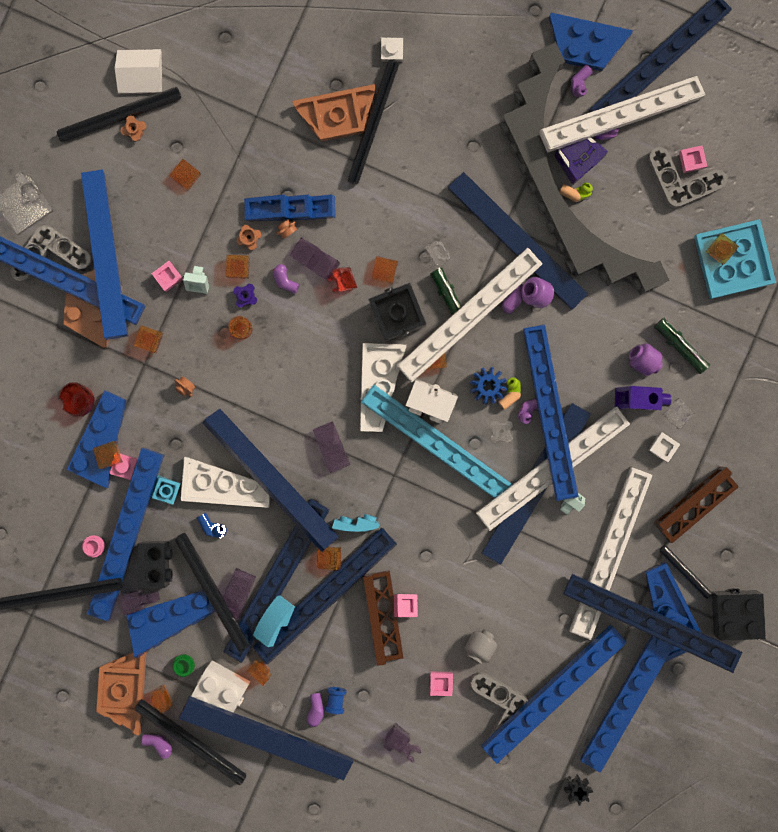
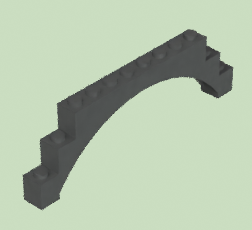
(579, 245)

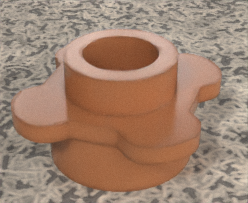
(139, 128)
(286, 228)
(247, 231)
(184, 386)

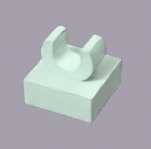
(197, 281)
(576, 503)

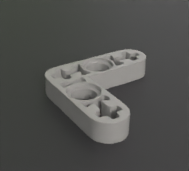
(676, 185)
(53, 245)
(506, 703)

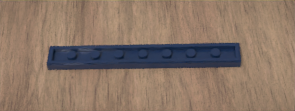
(666, 54)
(516, 238)
(270, 480)
(510, 528)
(274, 582)
(329, 592)
(653, 623)
(265, 738)

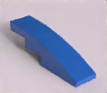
(289, 207)

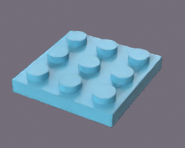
(746, 268)

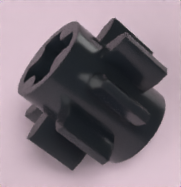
(573, 787)

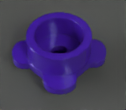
(240, 291)

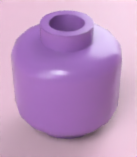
(537, 292)
(645, 359)

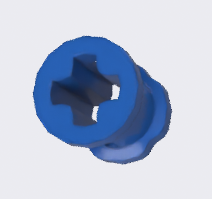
(335, 700)

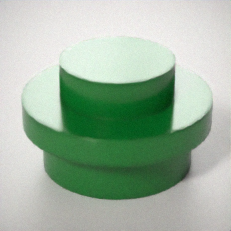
(183, 665)

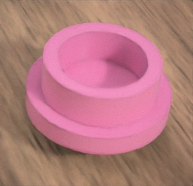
(93, 546)

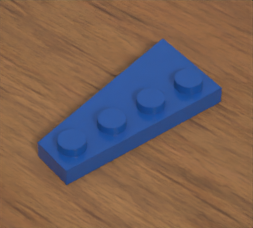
(101, 430)
(666, 593)
(159, 622)

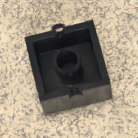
(397, 312)
(738, 614)

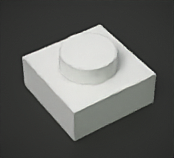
(392, 49)
(663, 447)

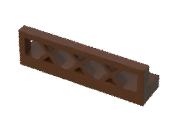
(693, 499)
(375, 621)

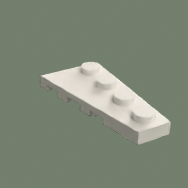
(380, 369)
(218, 486)

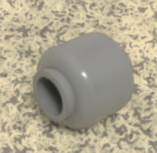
(480, 647)

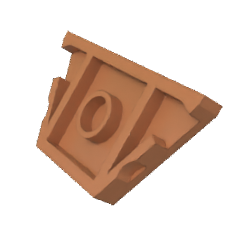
(337, 113)
(84, 317)
(121, 689)

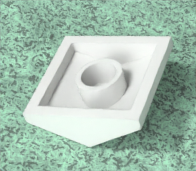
(139, 71)

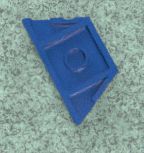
(587, 41)

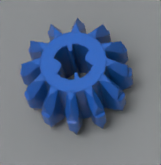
(489, 393)

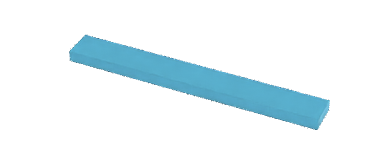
(435, 442)

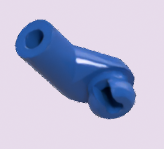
(211, 529)

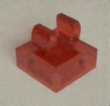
(344, 279)

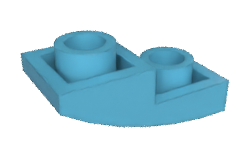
(165, 490)
(364, 523)
(273, 619)

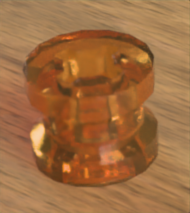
(242, 331)

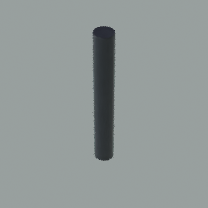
(686, 572)

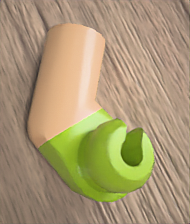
(577, 194)
(513, 393)

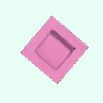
(693, 159)
(167, 276)
(125, 468)
(405, 605)
(441, 683)

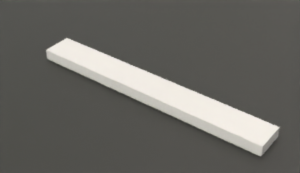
(621, 114)
(469, 315)
(540, 476)
(613, 546)

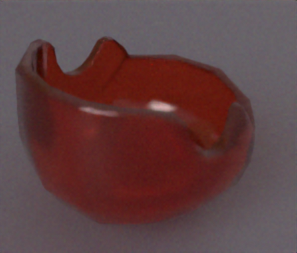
(77, 399)

